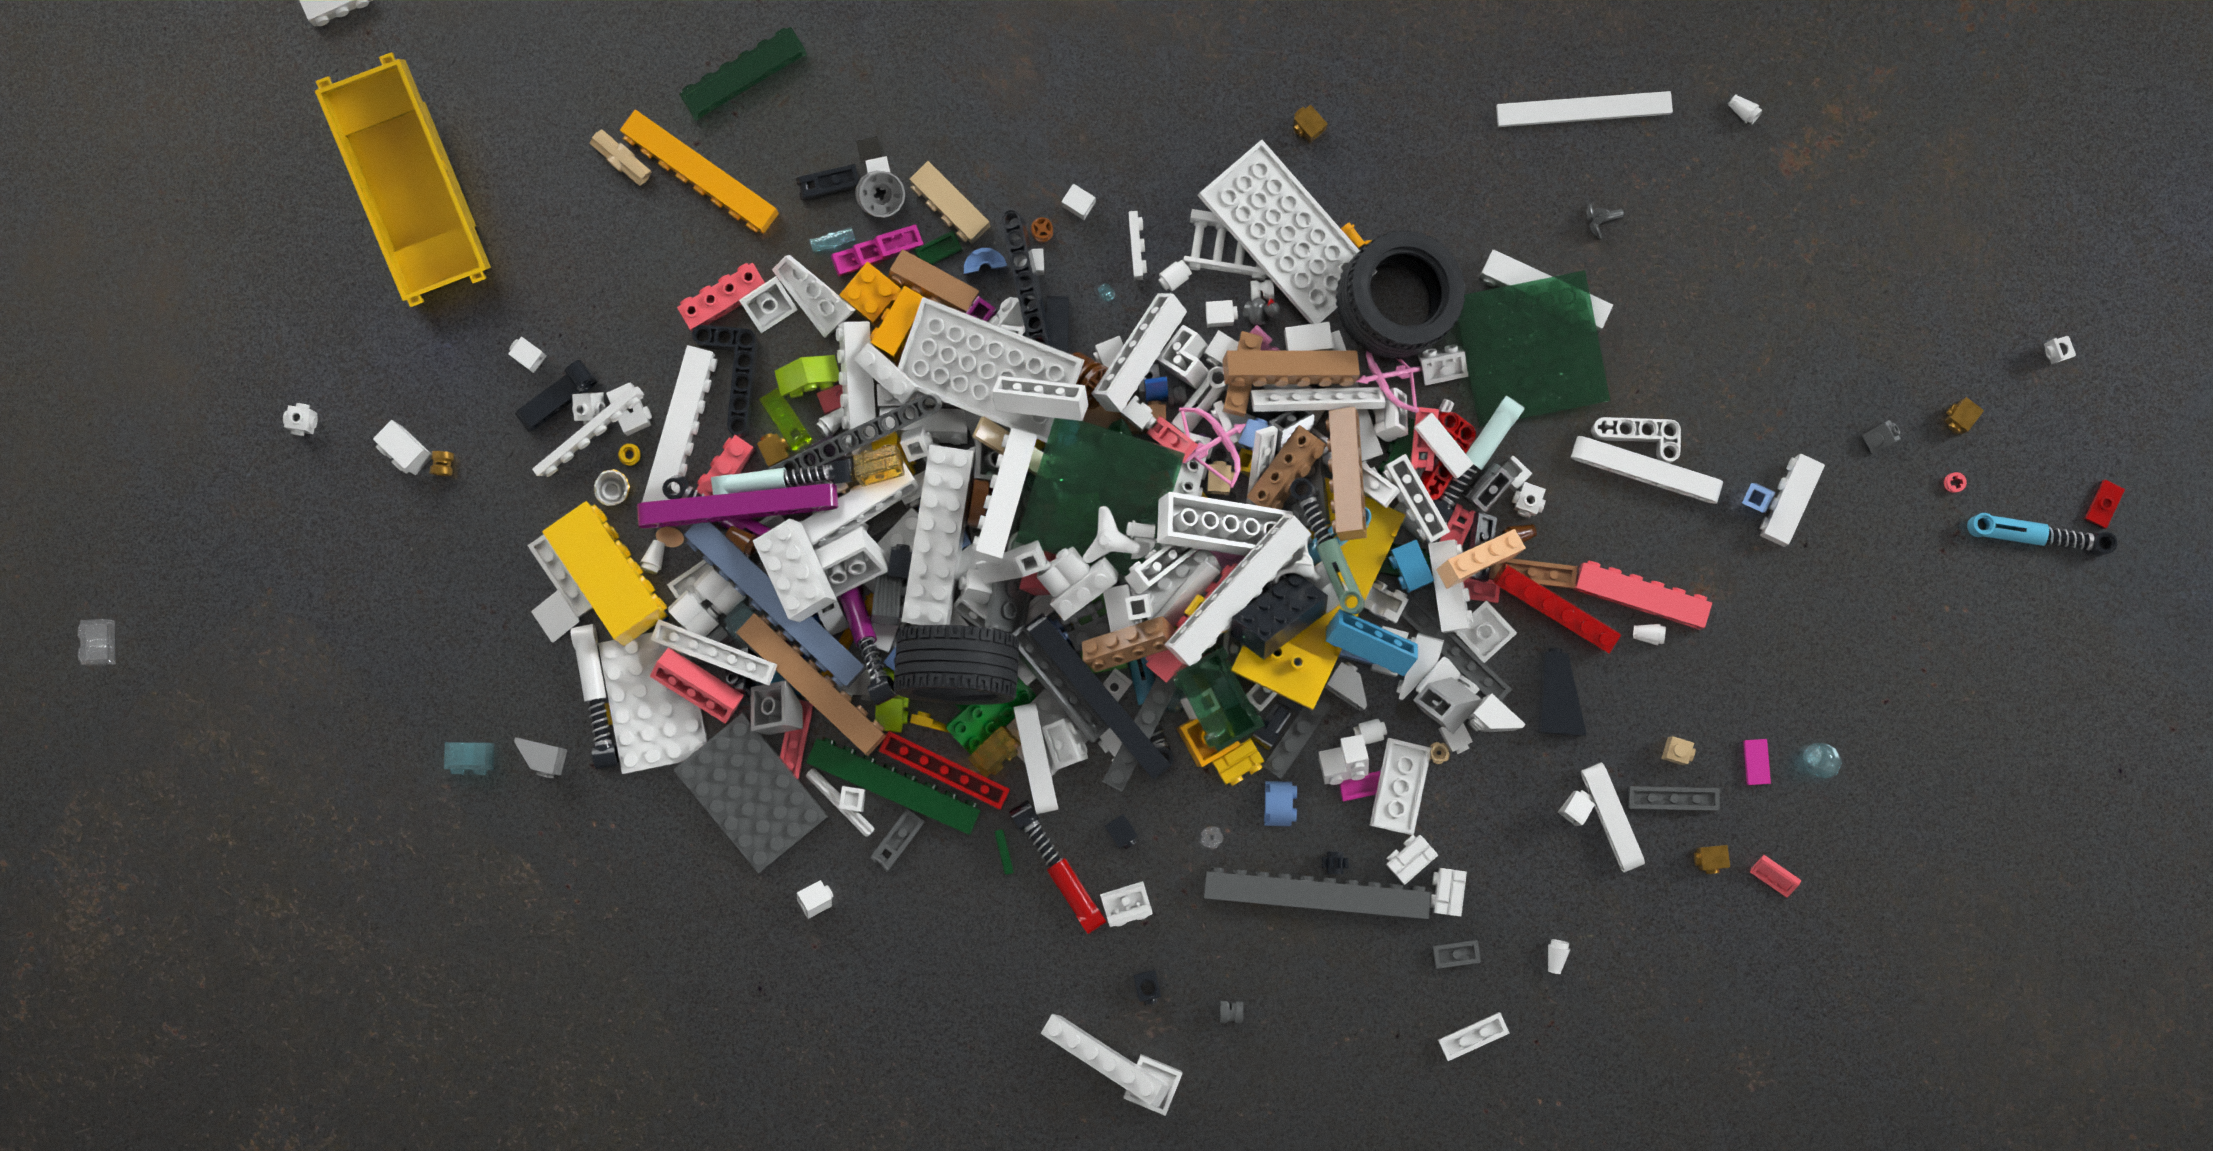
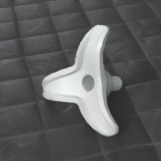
(1109, 539)
(1300, 564)

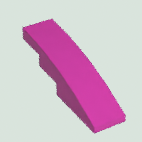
(876, 250)

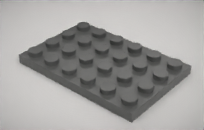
(750, 793)

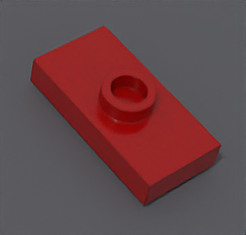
(2104, 504)

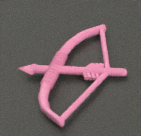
(1400, 372)
(1202, 450)

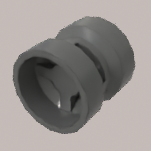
(1231, 1012)

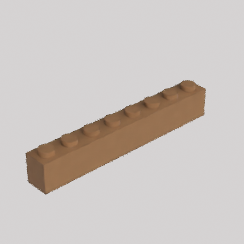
(811, 684)

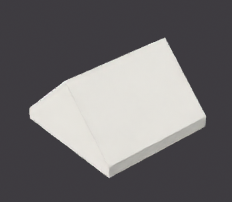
(768, 304)

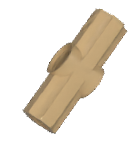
(620, 157)

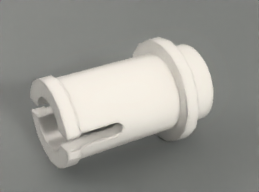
(1140, 530)

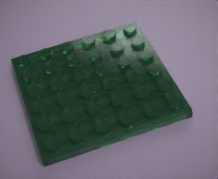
(1534, 346)
(1092, 469)

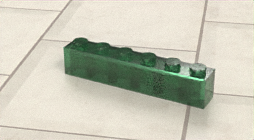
(743, 73)

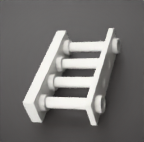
(1201, 220)

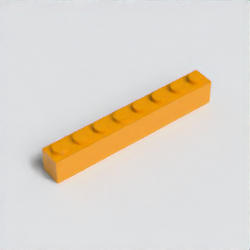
(698, 171)

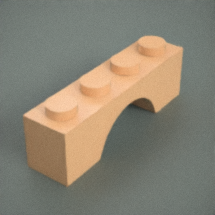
(1480, 557)

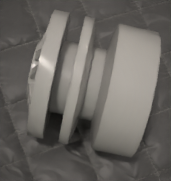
(891, 199)

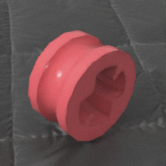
(1956, 475)

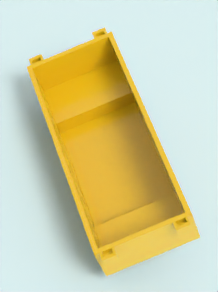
(403, 178)

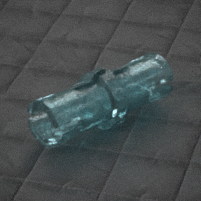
(832, 239)

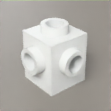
(587, 406)
(305, 424)
(1532, 493)

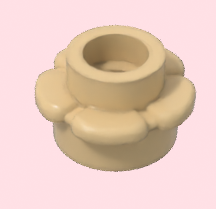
(1438, 759)

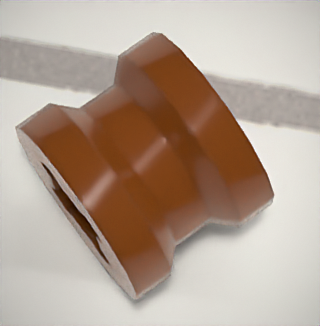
(1040, 226)

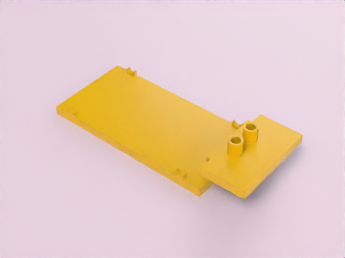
(1317, 657)

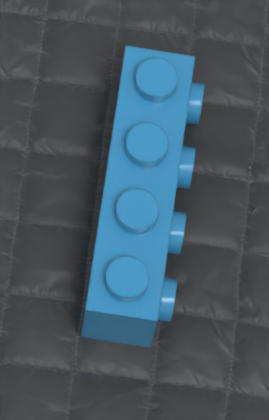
(1371, 642)

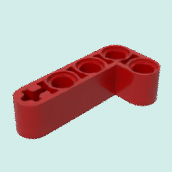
(1432, 481)

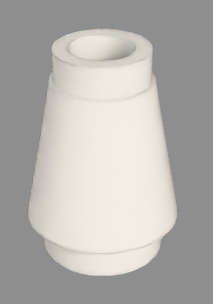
(1745, 109)
(831, 422)
(653, 557)
(1651, 633)
(1557, 955)

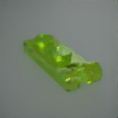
(784, 418)

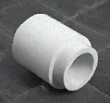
(1174, 275)
(1372, 731)

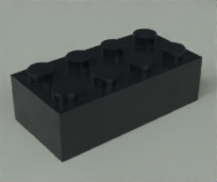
(1279, 615)

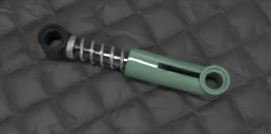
(1328, 548)

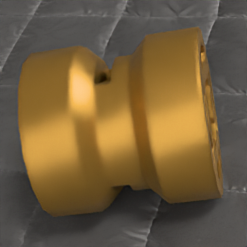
(443, 458)

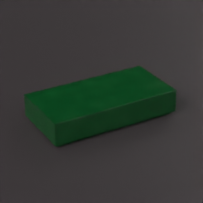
(939, 248)
(1004, 851)

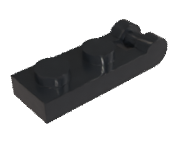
(828, 181)

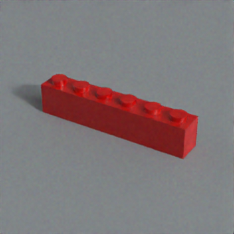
(1556, 608)
(944, 770)

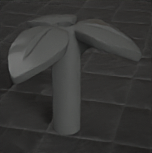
(1599, 216)

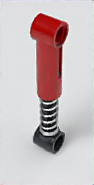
(1059, 870)

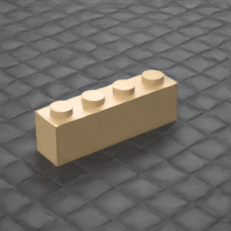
(949, 202)

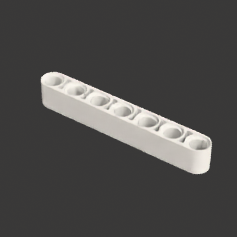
(1647, 469)

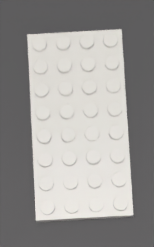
(1282, 229)
(965, 356)

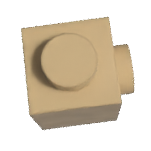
(1215, 484)
(1678, 751)

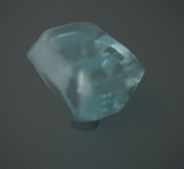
(1106, 292)

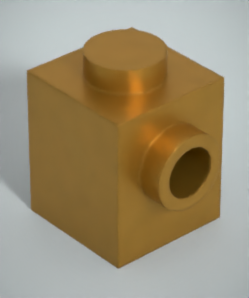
(1309, 123)
(1963, 416)
(773, 449)
(1712, 858)

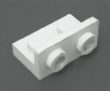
(1443, 364)
(1064, 743)

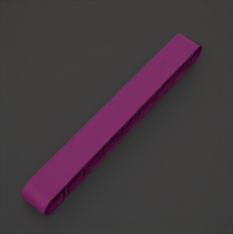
(737, 506)

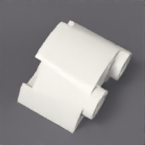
(1384, 602)

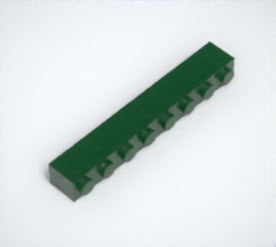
(894, 786)

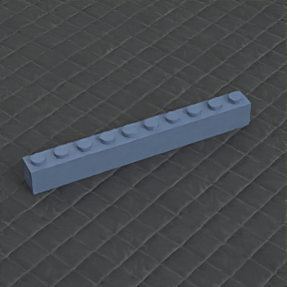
(757, 584)

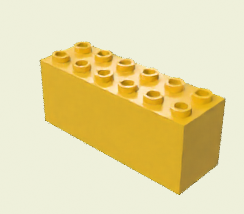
(606, 572)

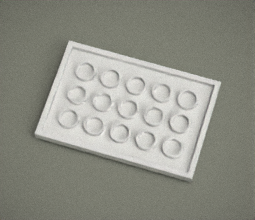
(648, 719)

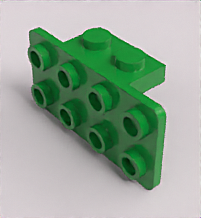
(978, 722)

